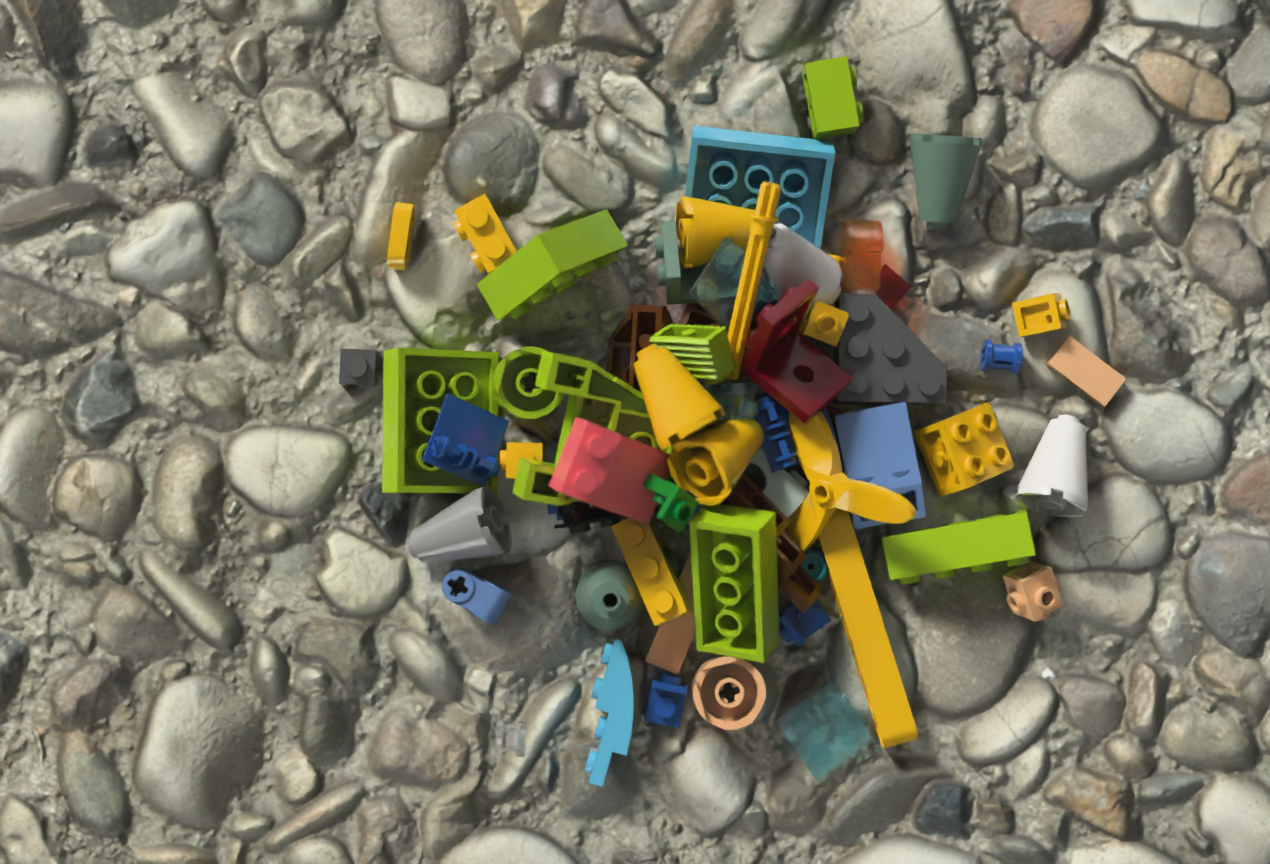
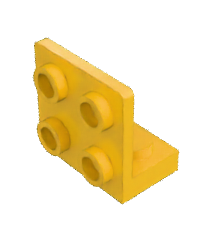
(964, 449)

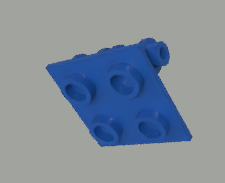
(777, 433)
(466, 441)

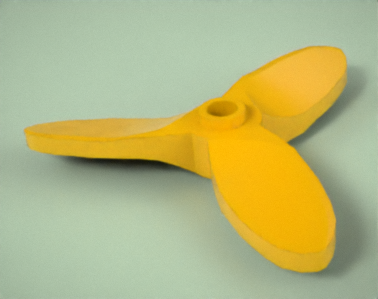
(832, 488)

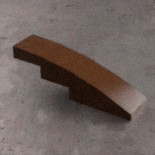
(791, 576)

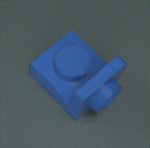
(799, 625)
(666, 700)

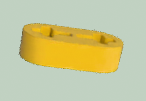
(401, 236)

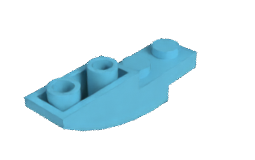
(616, 697)

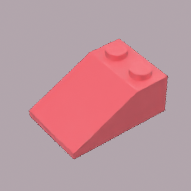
(609, 470)

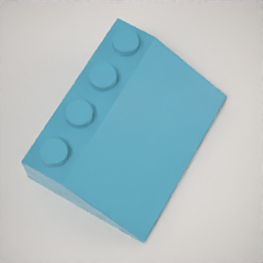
(733, 164)

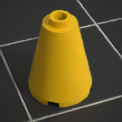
(703, 227)
(673, 396)
(715, 459)

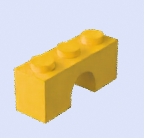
(651, 572)

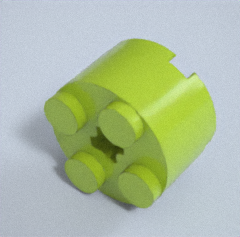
(511, 394)

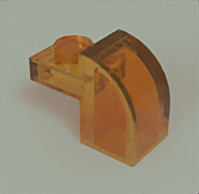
(861, 253)

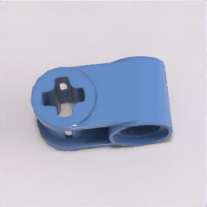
(483, 598)

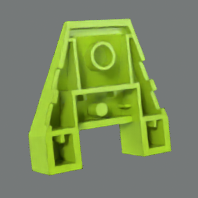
(592, 397)

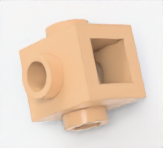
(1033, 591)

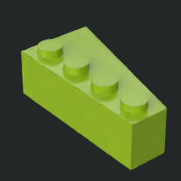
(959, 546)

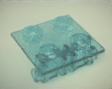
(720, 280)
(736, 399)
(825, 730)

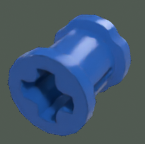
(1001, 356)

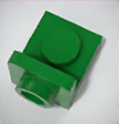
(675, 503)

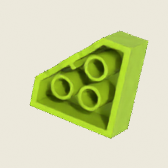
(552, 264)

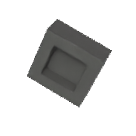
(358, 367)

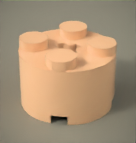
(746, 701)

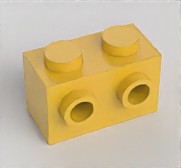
(485, 231)

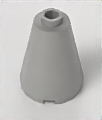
(463, 530)

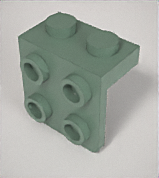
(670, 274)

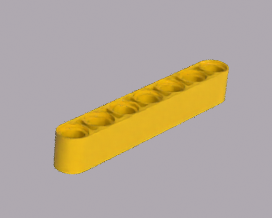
(866, 632)

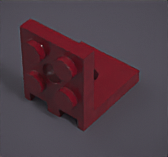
(780, 352)

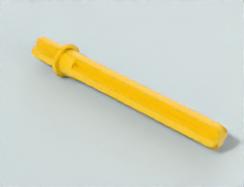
(760, 233)

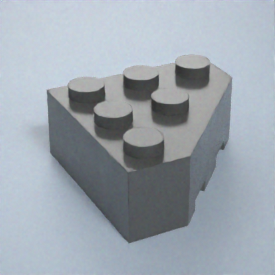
(885, 357)

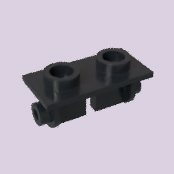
(579, 516)

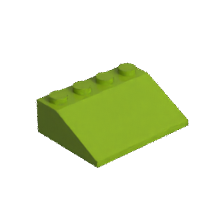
(412, 399)

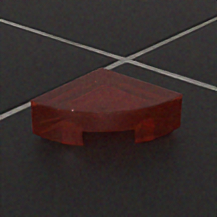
(891, 287)

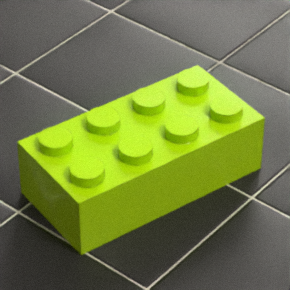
(735, 581)

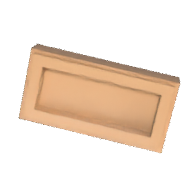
(1085, 371)

